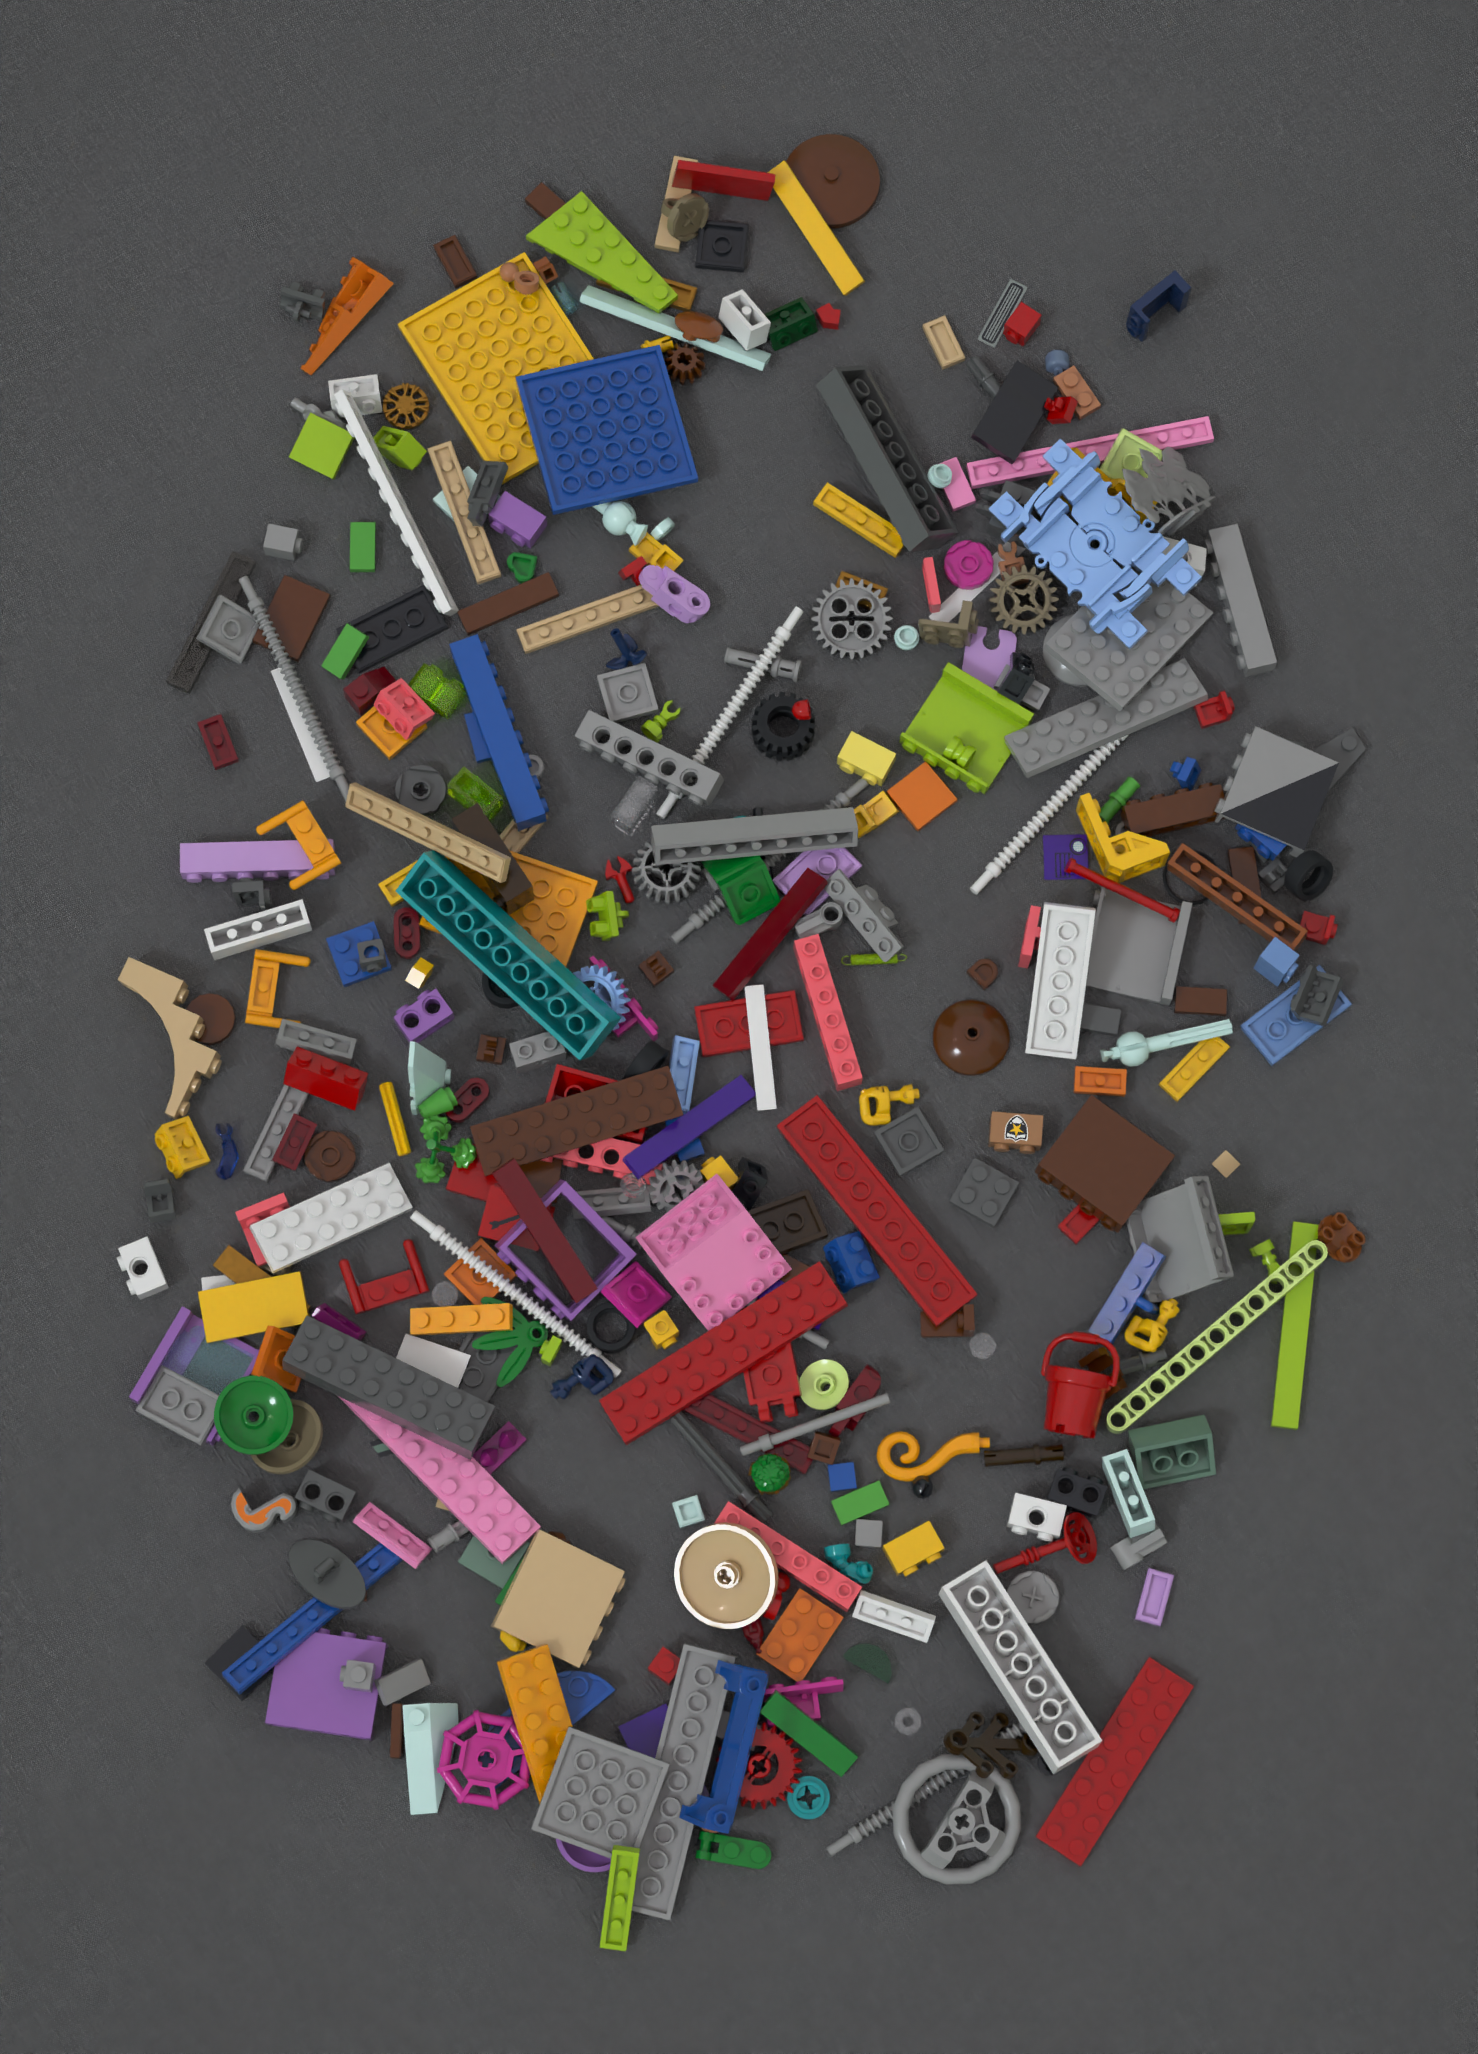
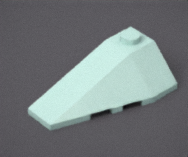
(426, 1074)
(423, 1748)

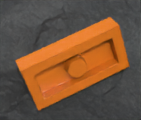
(1100, 1081)

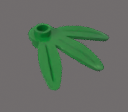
(520, 1336)

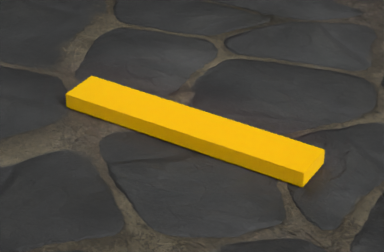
(816, 229)

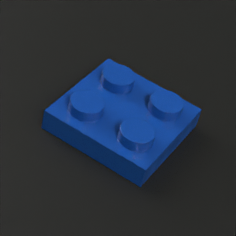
(346, 955)

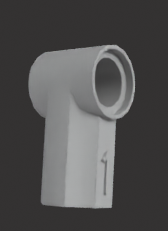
(816, 923)
(1132, 1550)

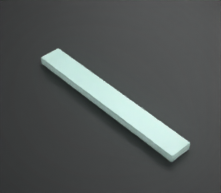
(666, 324)

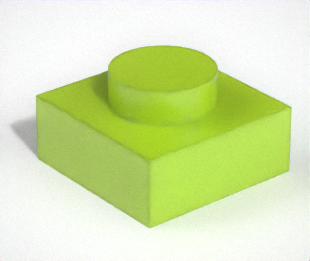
(550, 1350)

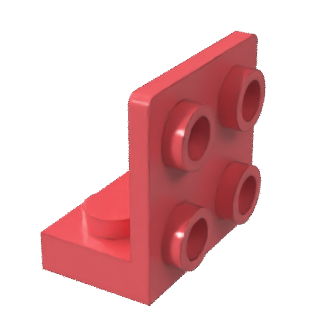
(257, 1213)

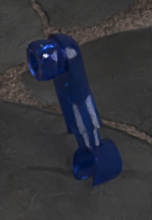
(230, 1156)

